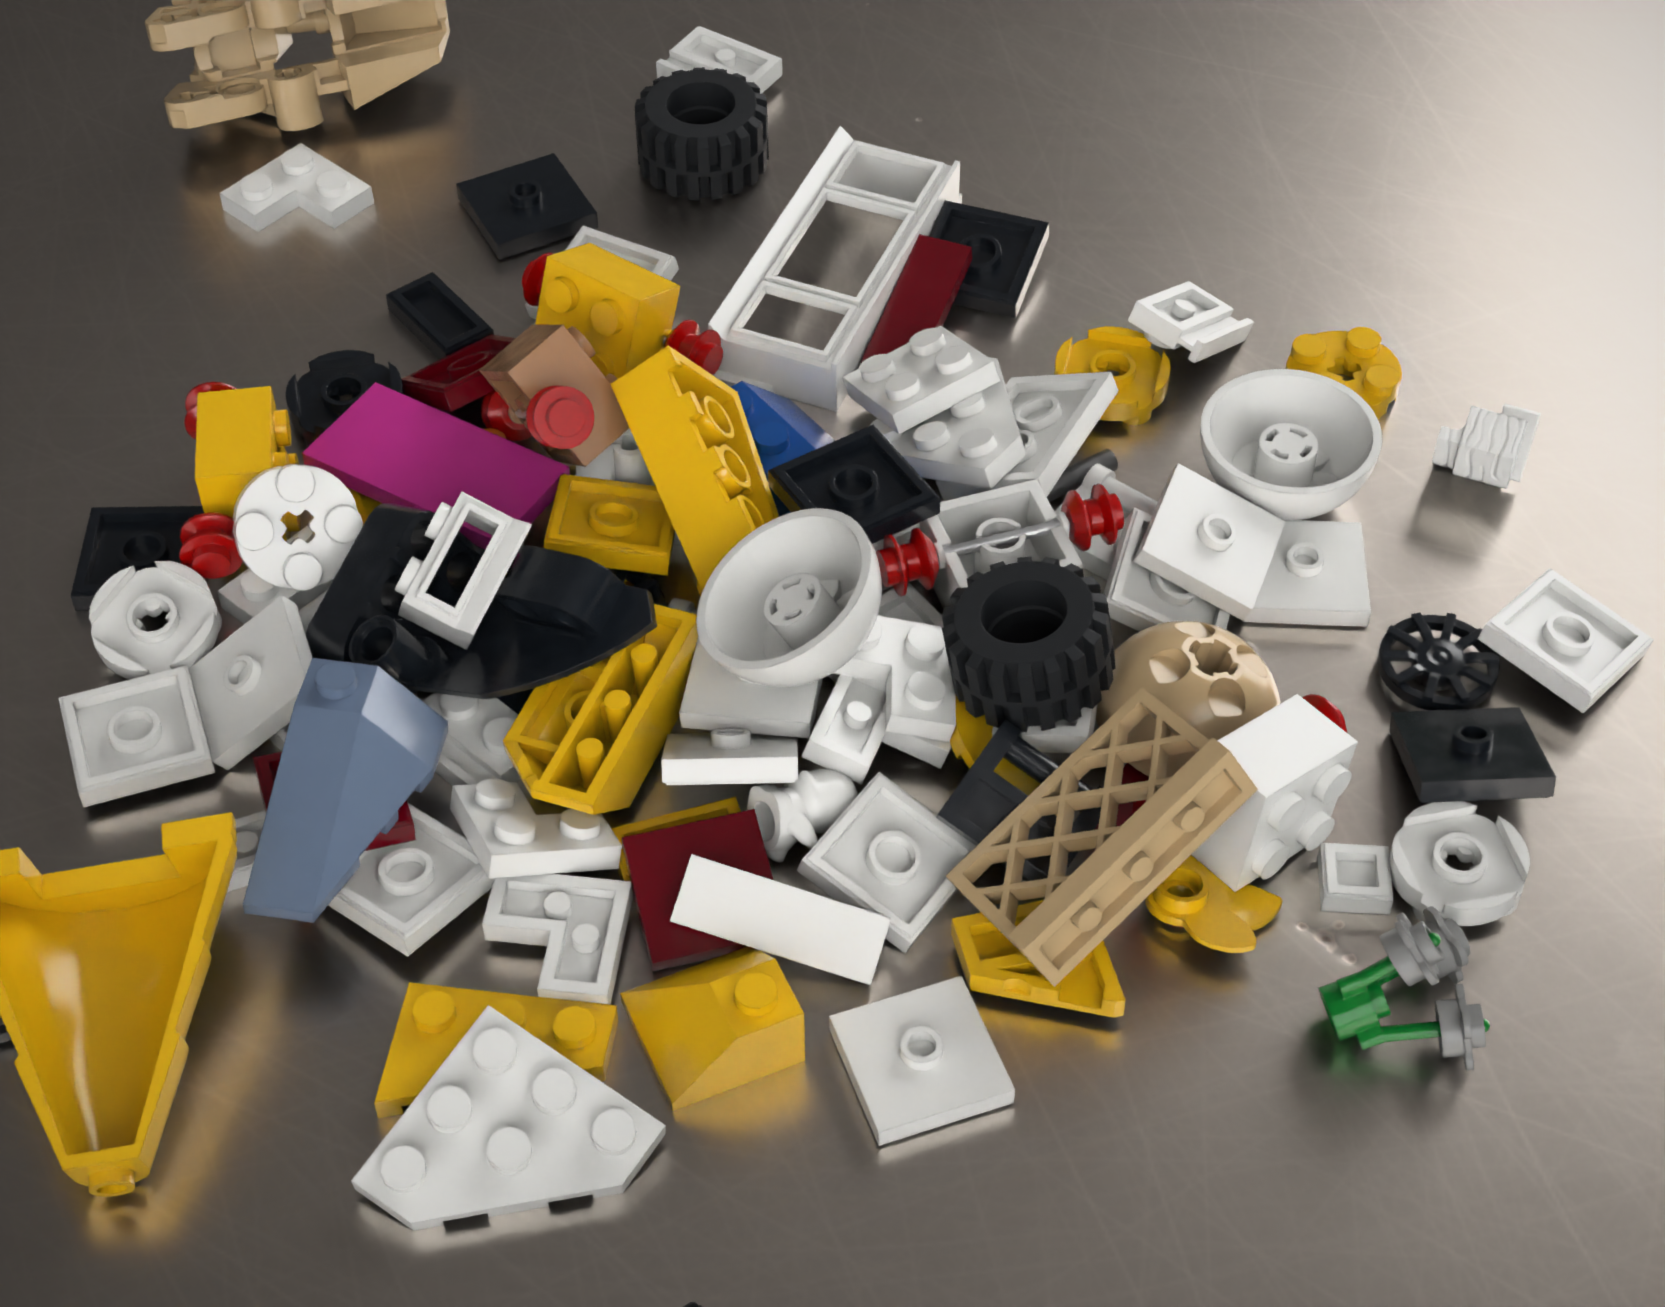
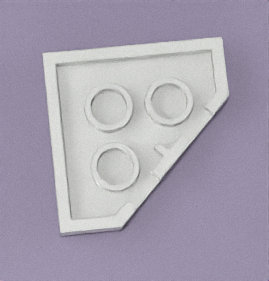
(966, 443)
(506, 1134)

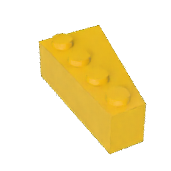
(697, 455)

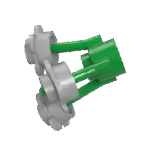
(1413, 953)

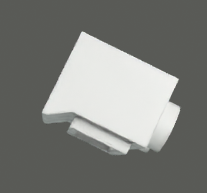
(461, 622)

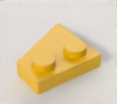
(1000, 969)

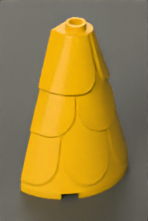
(104, 989)

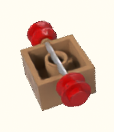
(553, 393)

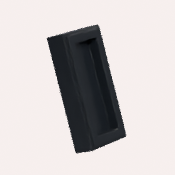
(437, 315)

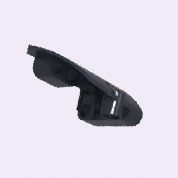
(543, 625)

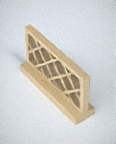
(1127, 858)

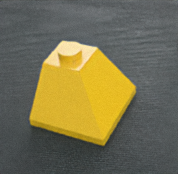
(717, 1025)

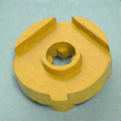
(1351, 353)
(1141, 370)

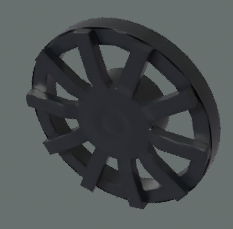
(1437, 662)

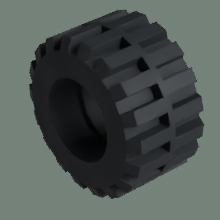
(702, 133)
(1029, 643)

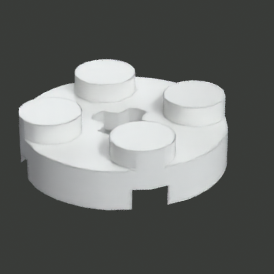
(260, 531)
(130, 596)
(1469, 896)

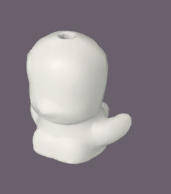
(800, 809)

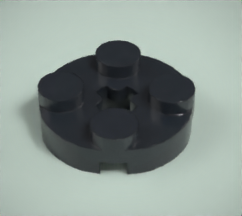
(316, 396)

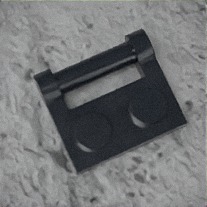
(987, 799)

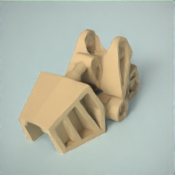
(239, 40)

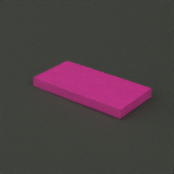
(425, 457)

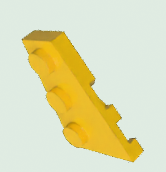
(439, 1016)

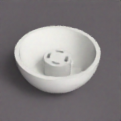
(1290, 441)
(792, 599)

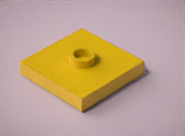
(611, 524)

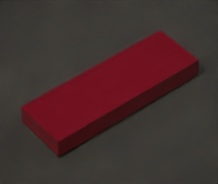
(922, 293)

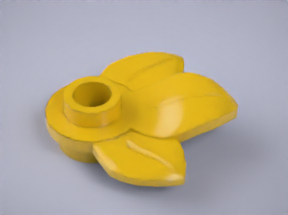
(1211, 909)

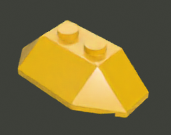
(601, 728)

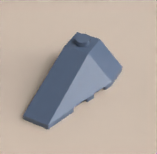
(343, 773)

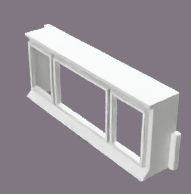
(853, 176)

